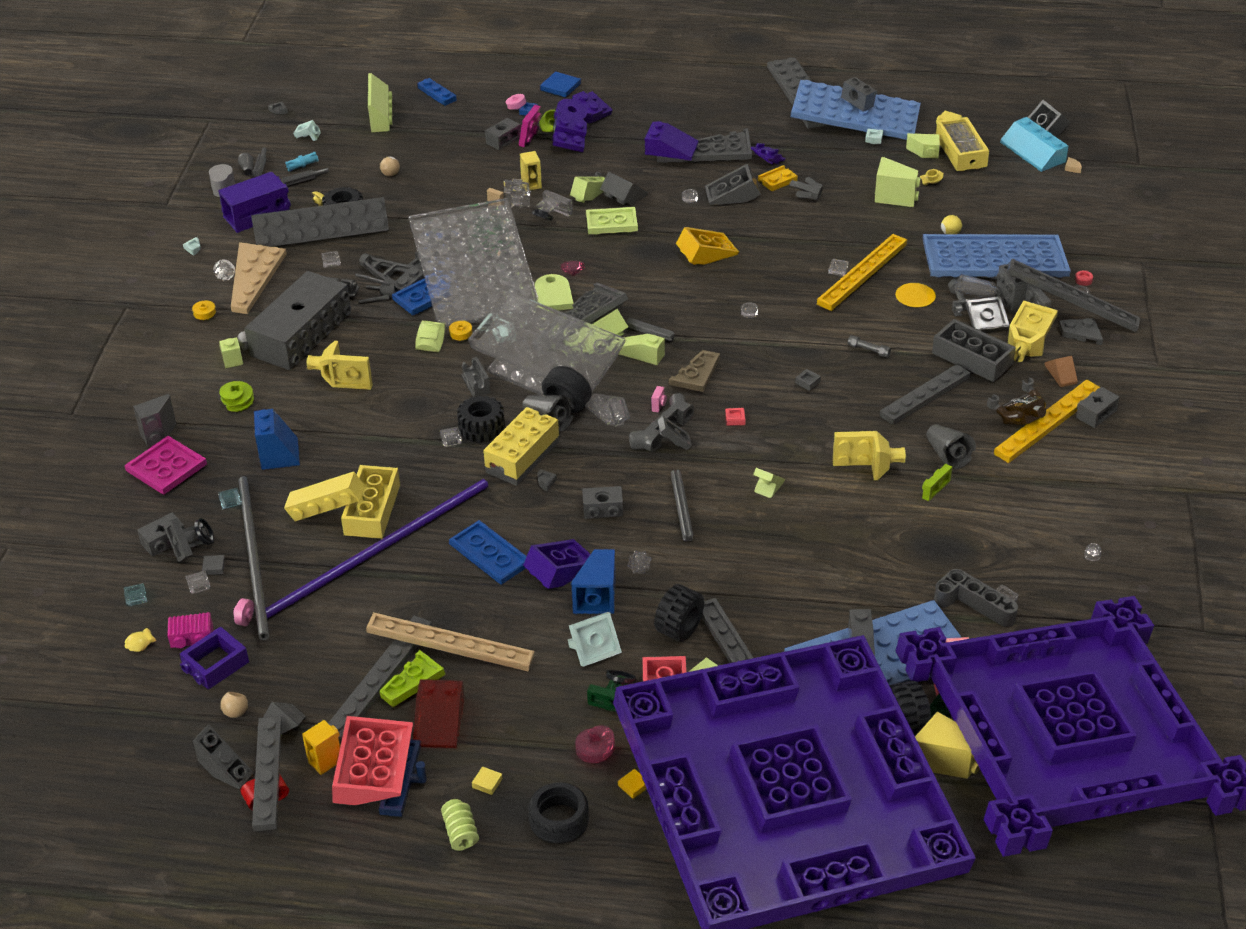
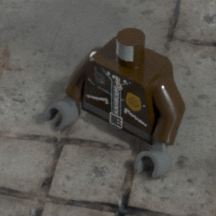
(1021, 409)

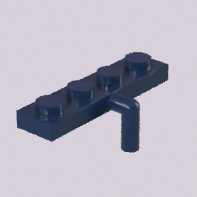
(396, 805)

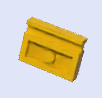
(777, 178)

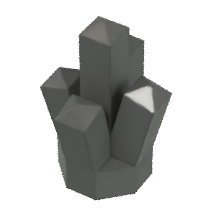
(811, 190)

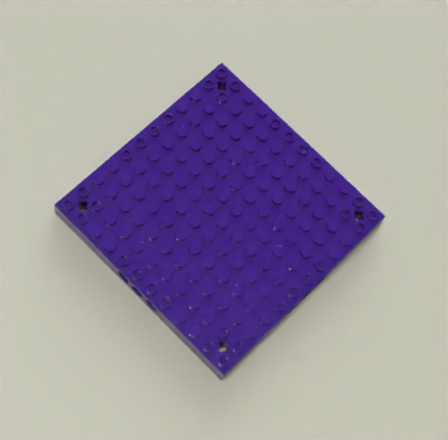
(789, 784)

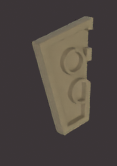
(698, 372)

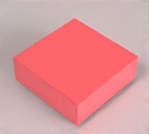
(735, 416)

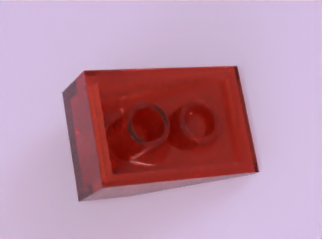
(438, 713)

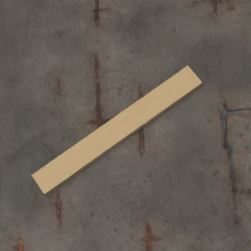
(450, 641)

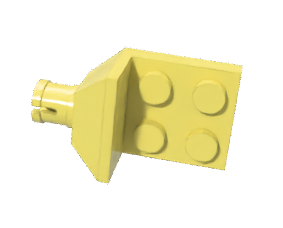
(1029, 329)
(342, 370)
(865, 449)

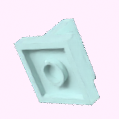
(594, 639)

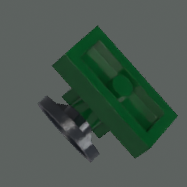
(604, 697)

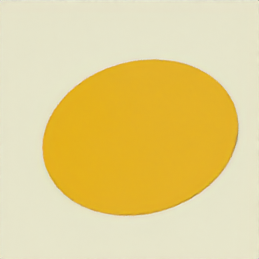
(915, 295)

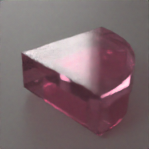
(572, 267)

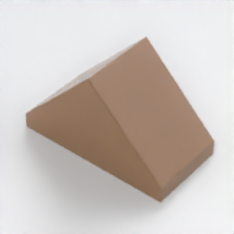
(1062, 371)

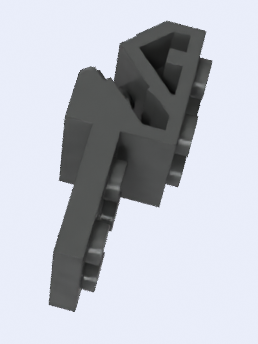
(1015, 292)

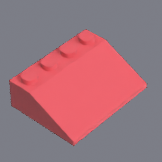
(371, 760)

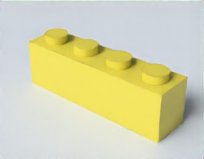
(324, 496)

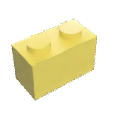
(531, 169)

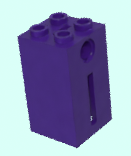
(253, 197)

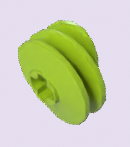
(236, 395)

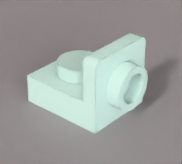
(308, 128)

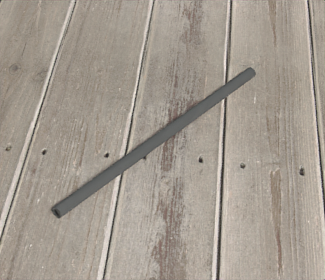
(254, 564)

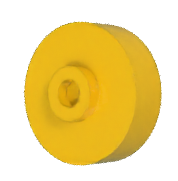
(204, 310)
(460, 330)

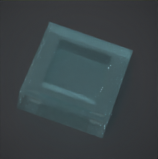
(135, 594)

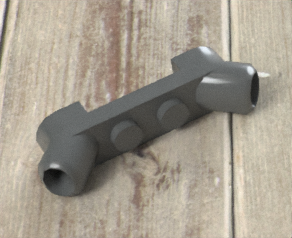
(650, 438)

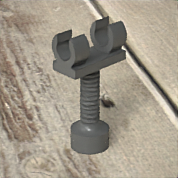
(960, 304)

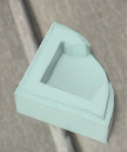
(192, 246)

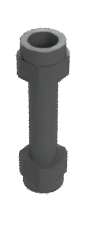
(883, 350)

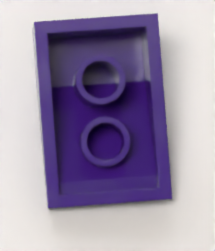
(669, 142)
(556, 562)

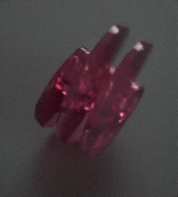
(595, 744)

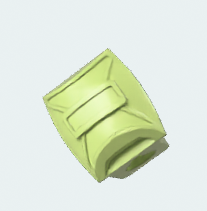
(430, 336)

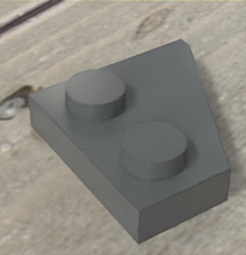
(1081, 330)

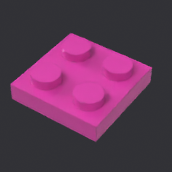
(530, 126)

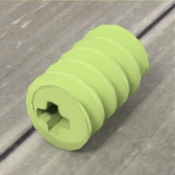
(459, 824)

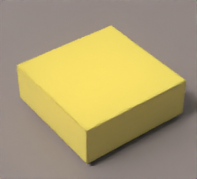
(487, 780)

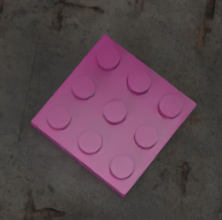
(165, 465)

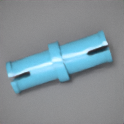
(302, 161)

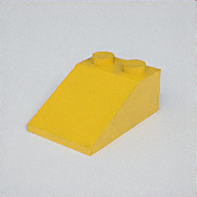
(705, 246)

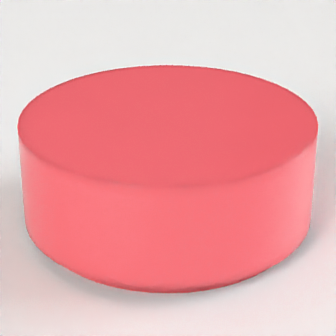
(1084, 278)

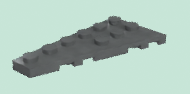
(719, 147)

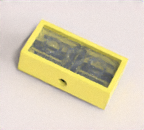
(962, 144)

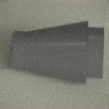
(246, 163)

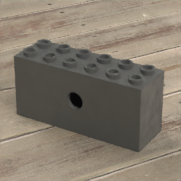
(298, 320)

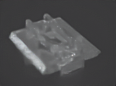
(517, 192)

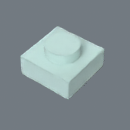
(874, 136)

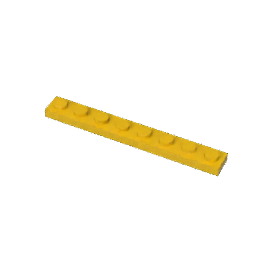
(861, 272)
(1039, 428)

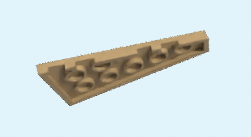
(253, 272)

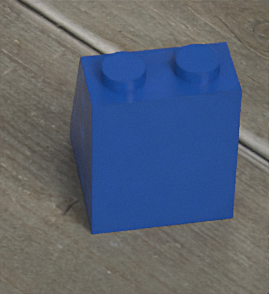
(275, 441)
(595, 584)

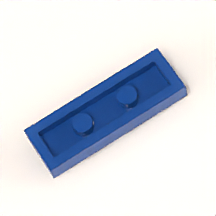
(437, 91)

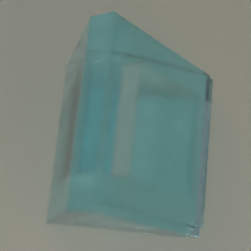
(229, 498)

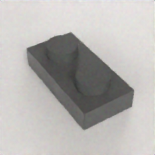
(674, 433)

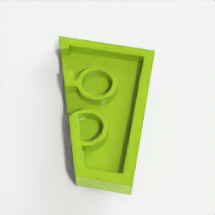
(407, 682)

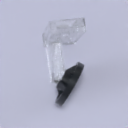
(550, 202)

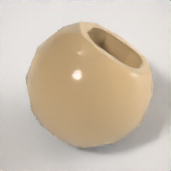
(389, 166)
(234, 704)

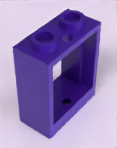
(236, 658)

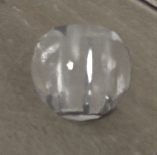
(224, 270)

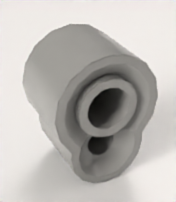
(221, 177)

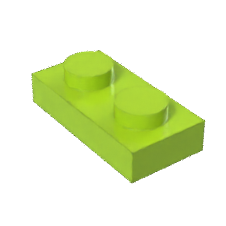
(936, 482)

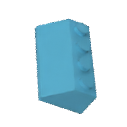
(1035, 144)

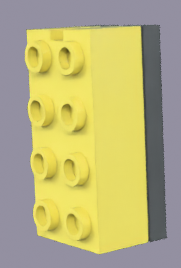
(521, 446)

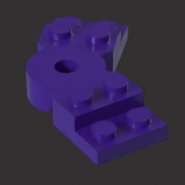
(572, 119)

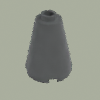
(552, 405)
(951, 445)

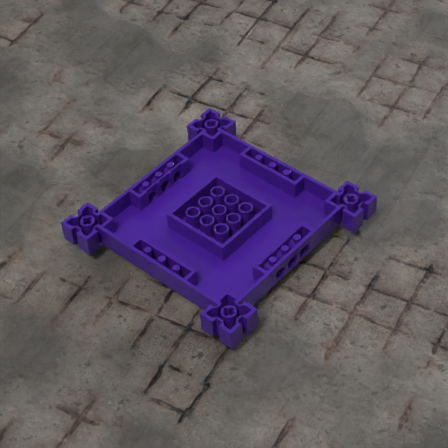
(1073, 723)

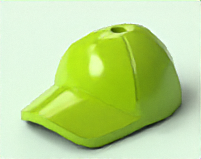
(547, 121)

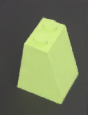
(896, 184)

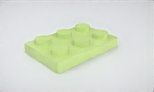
(611, 220)

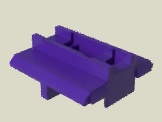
(767, 153)

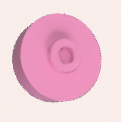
(516, 101)
(243, 612)

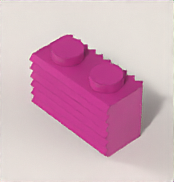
(188, 629)

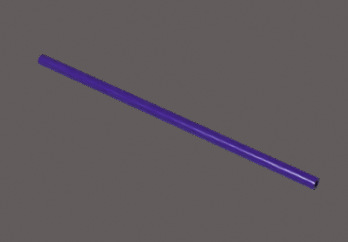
(375, 548)

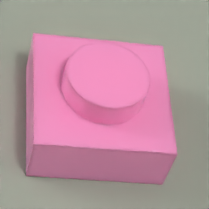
(658, 399)

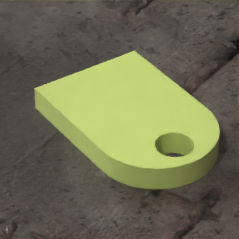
(554, 294)

